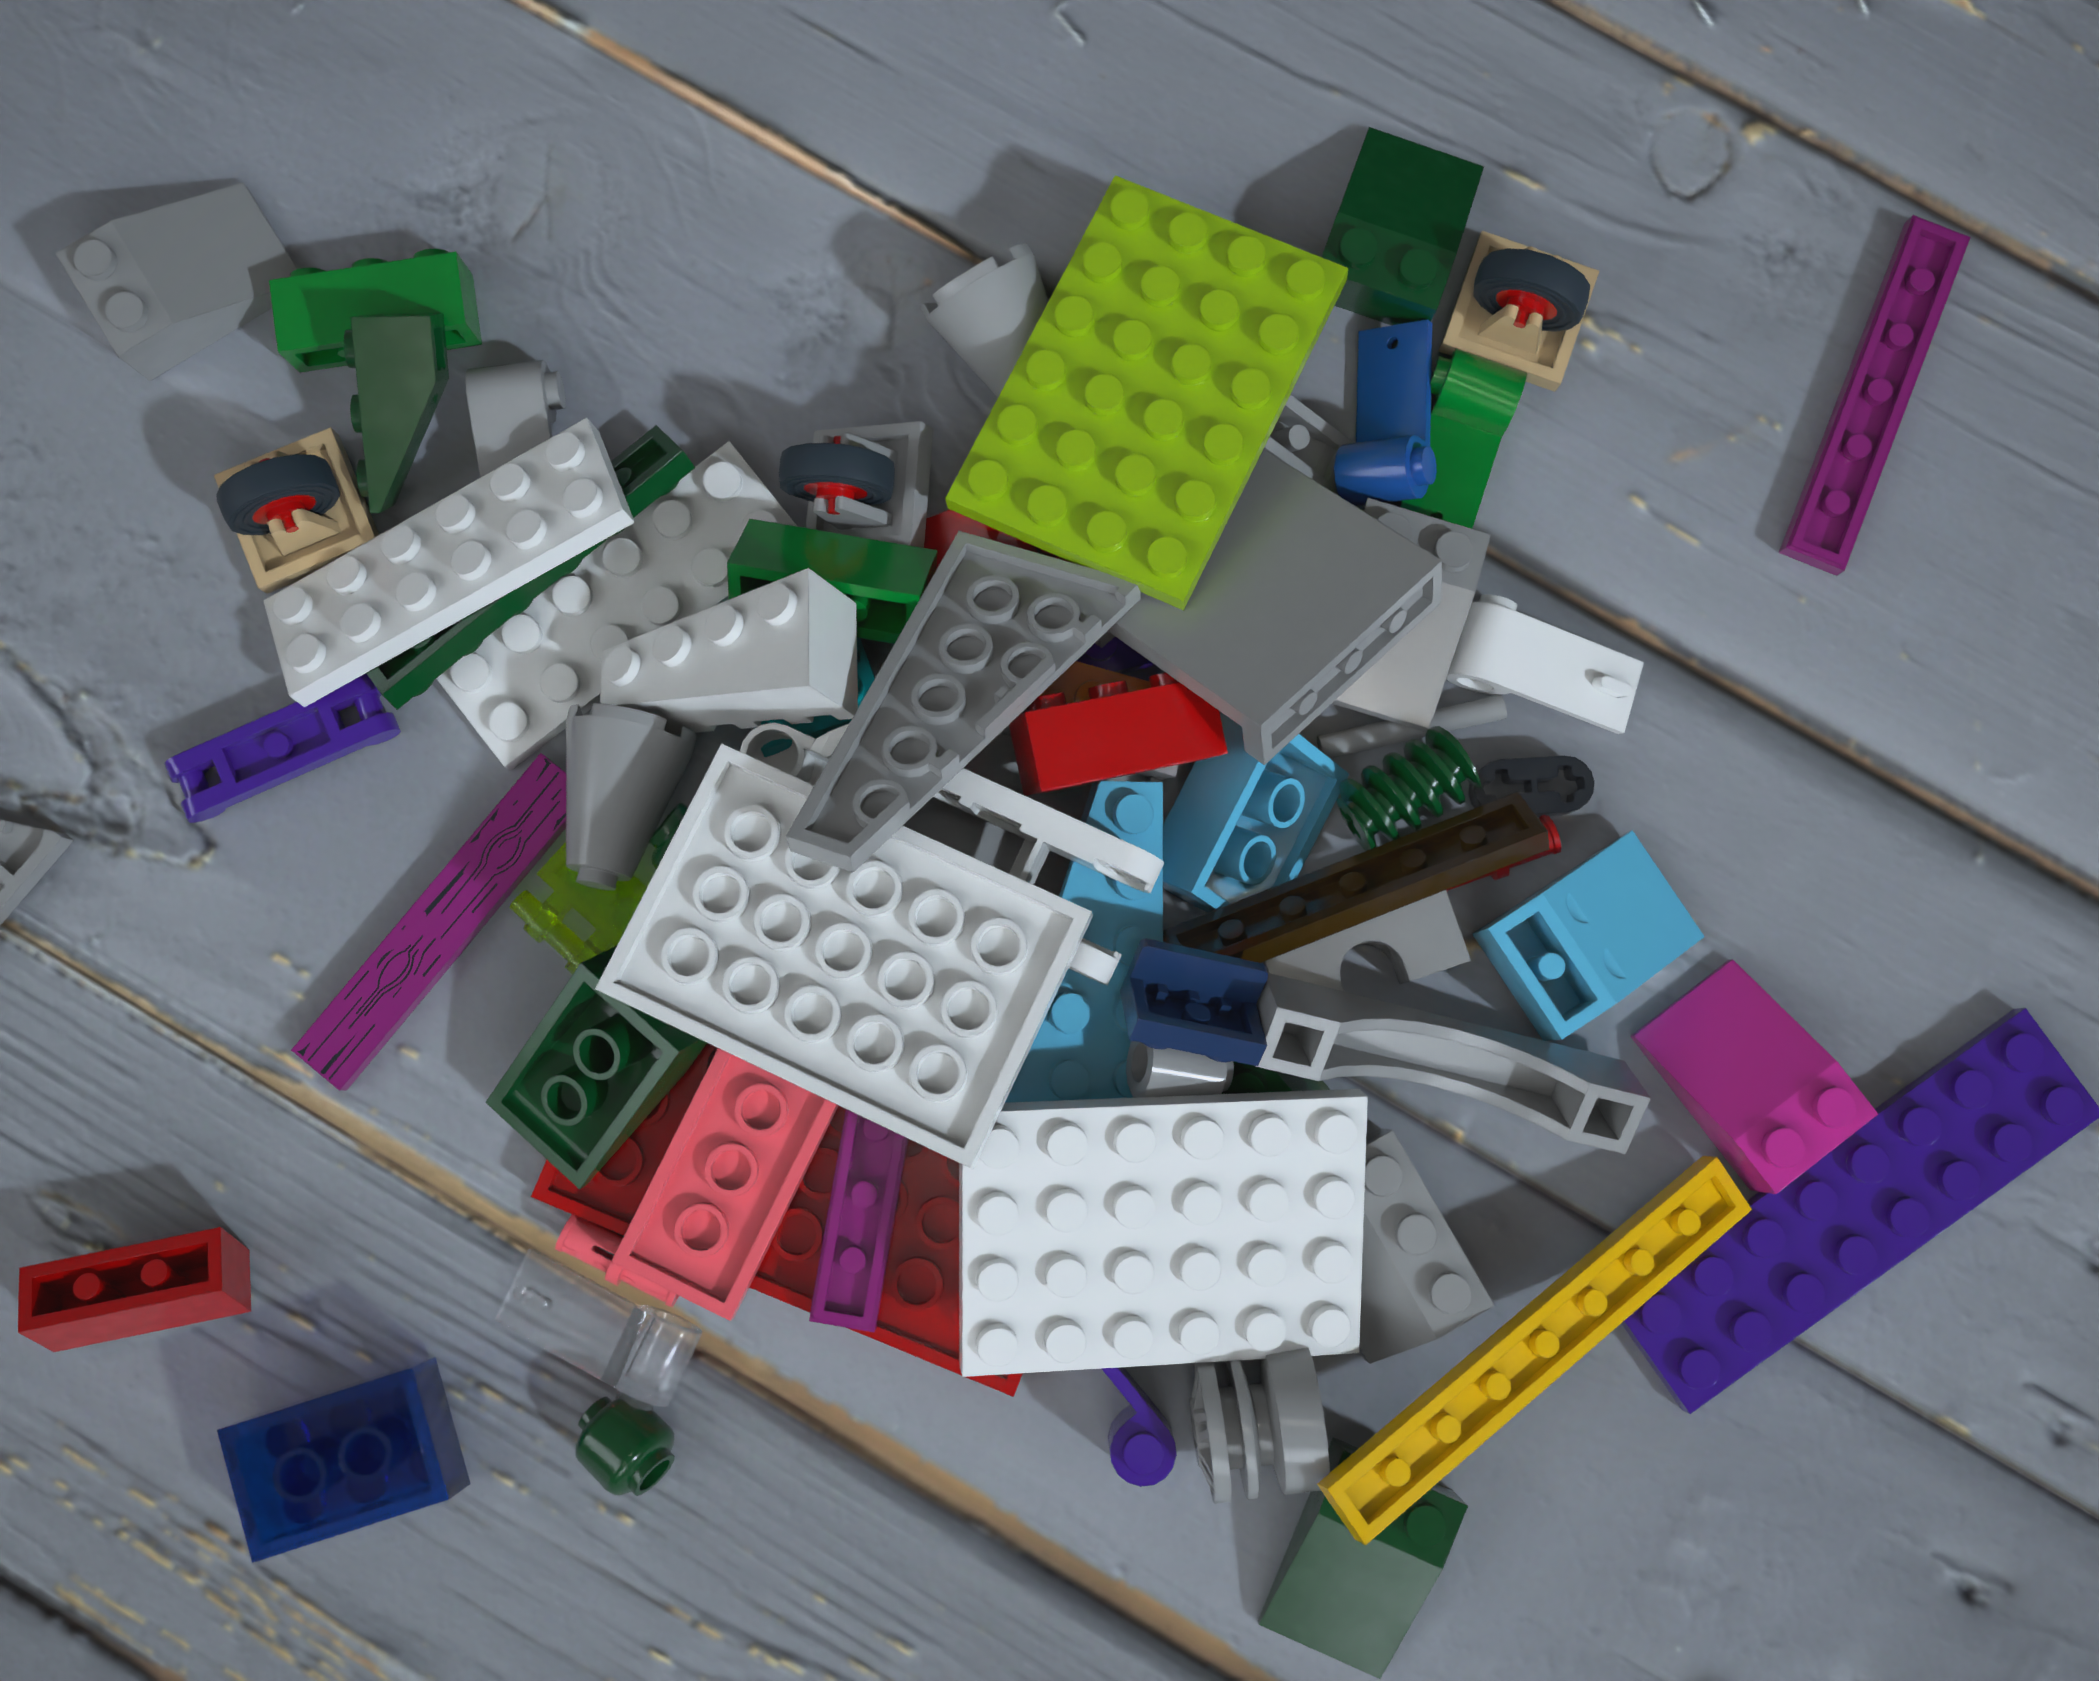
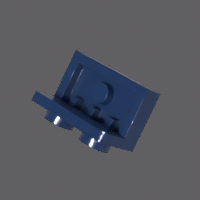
(1194, 1002)

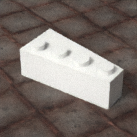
(744, 661)

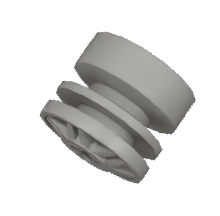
(1260, 1425)

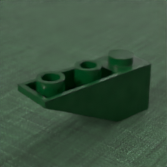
(399, 385)

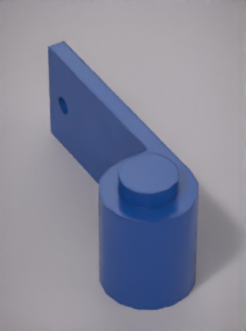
(1392, 419)

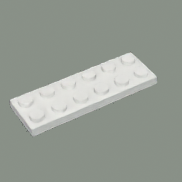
(446, 562)
(635, 582)

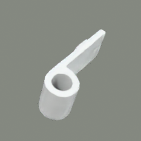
(1532, 659)

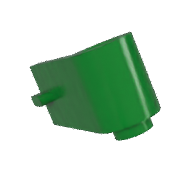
(1467, 425)

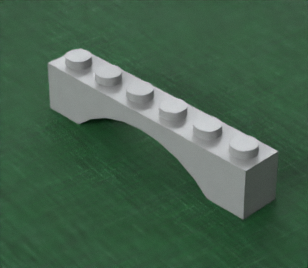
(1343, 1034)

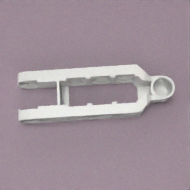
(1035, 822)

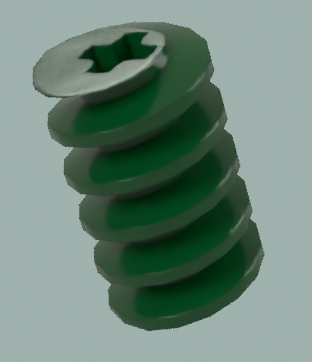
(1406, 786)

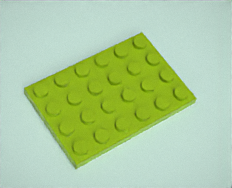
(1147, 390)

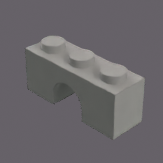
(1415, 939)

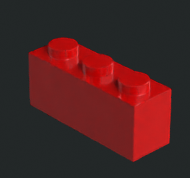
(1113, 734)
(134, 1290)

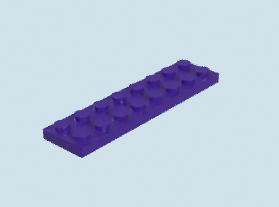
(1863, 1207)

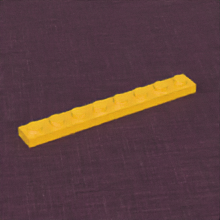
(1532, 1349)

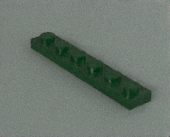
(645, 473)

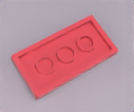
(724, 1184)

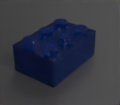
(343, 1459)

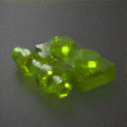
(604, 909)

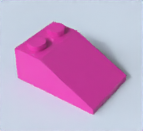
(1753, 1079)

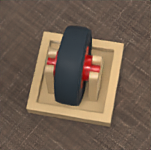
(1520, 308)
(295, 509)

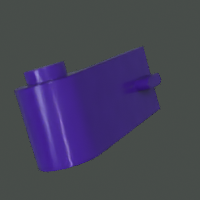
(1139, 1436)

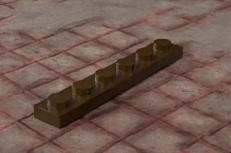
(1368, 883)

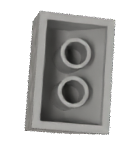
(1412, 1264)

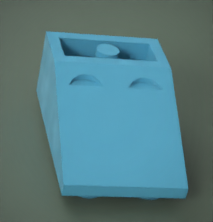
(1589, 938)

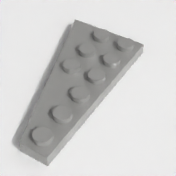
(963, 668)

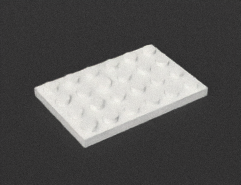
(869, 986)
(1163, 1231)

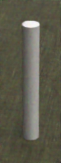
(1389, 733)

